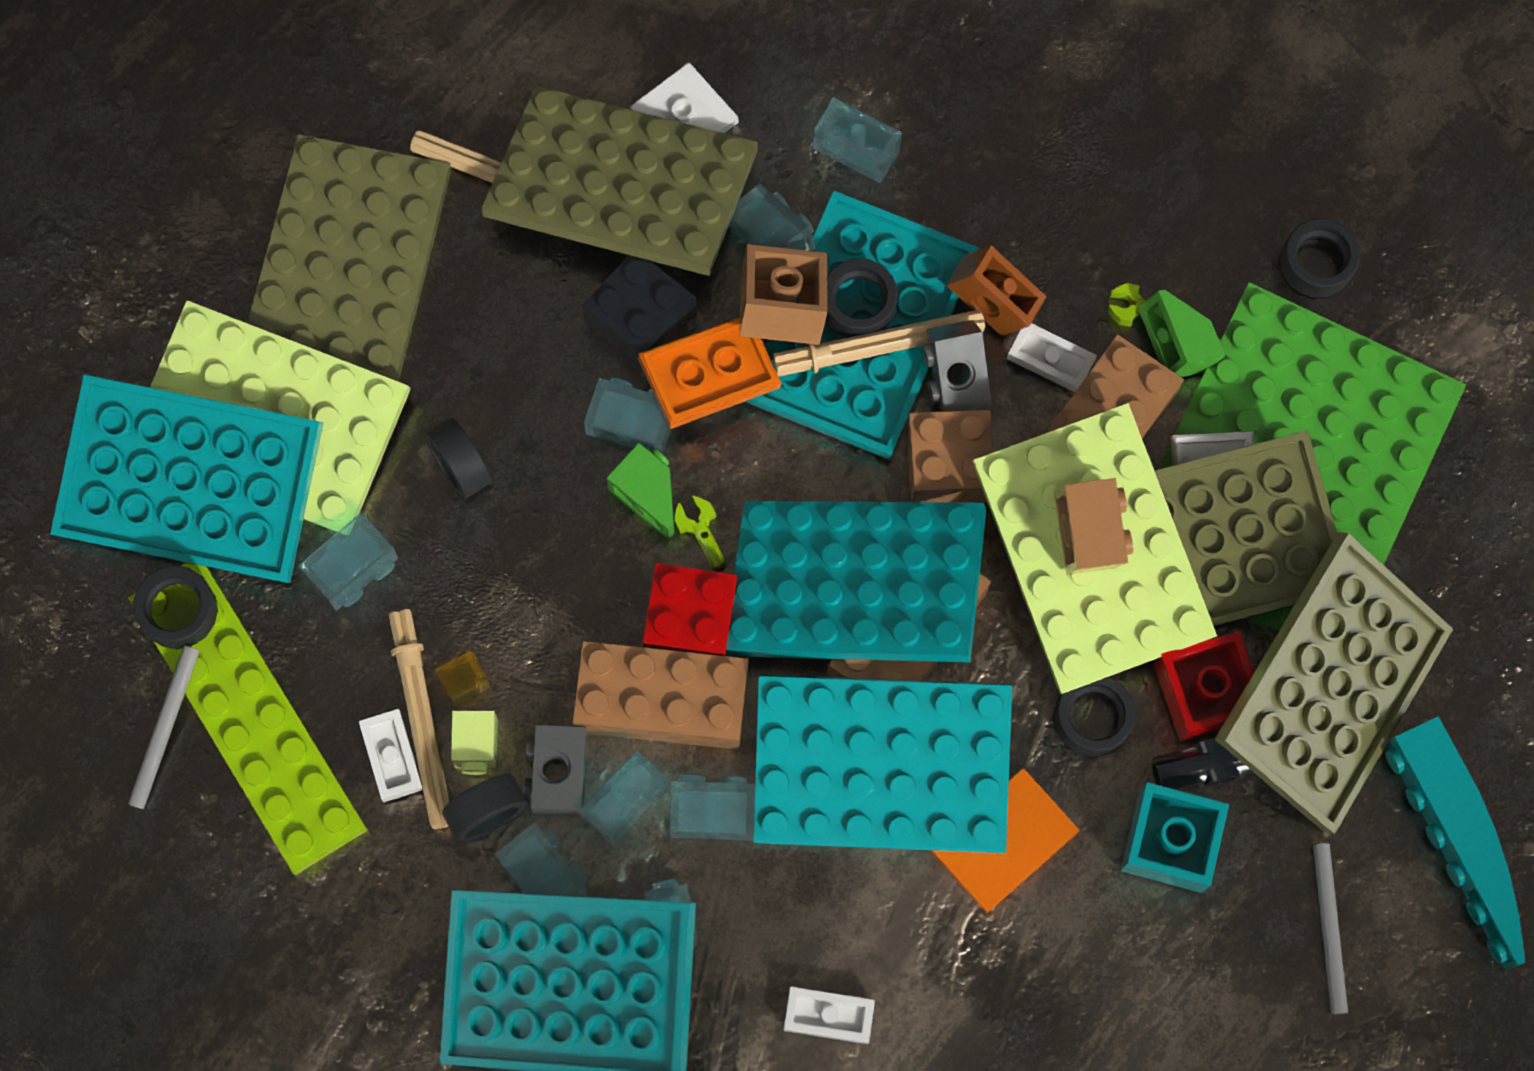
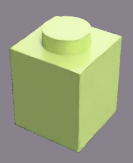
(474, 741)

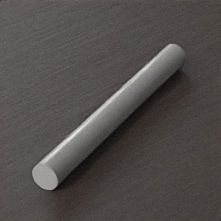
(163, 727)
(1330, 928)

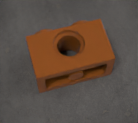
(996, 289)

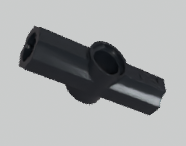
(1203, 764)

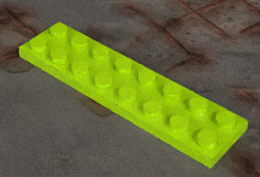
(259, 731)

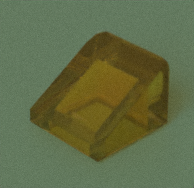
(463, 678)

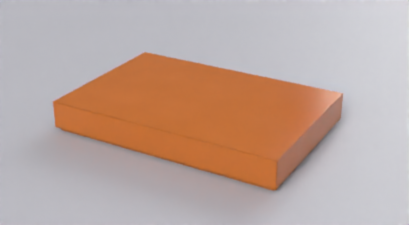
(708, 372)
(1034, 835)

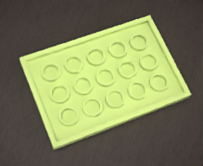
(257, 369)
(1101, 618)

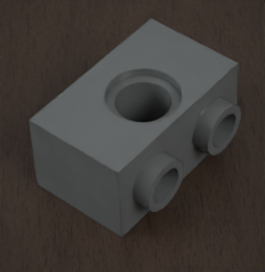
(951, 345)
(561, 745)

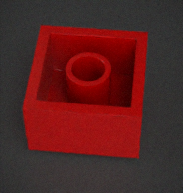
(689, 610)
(1204, 683)

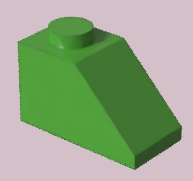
(1180, 335)
(645, 487)

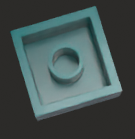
(1174, 837)

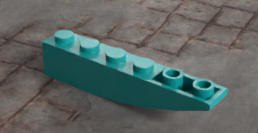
(1462, 830)

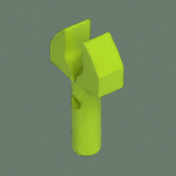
(1130, 293)
(701, 530)

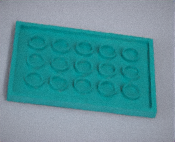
(871, 396)
(187, 478)
(857, 580)
(882, 763)
(567, 983)

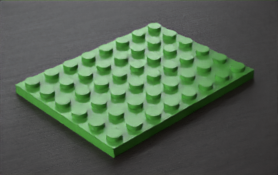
(1364, 406)

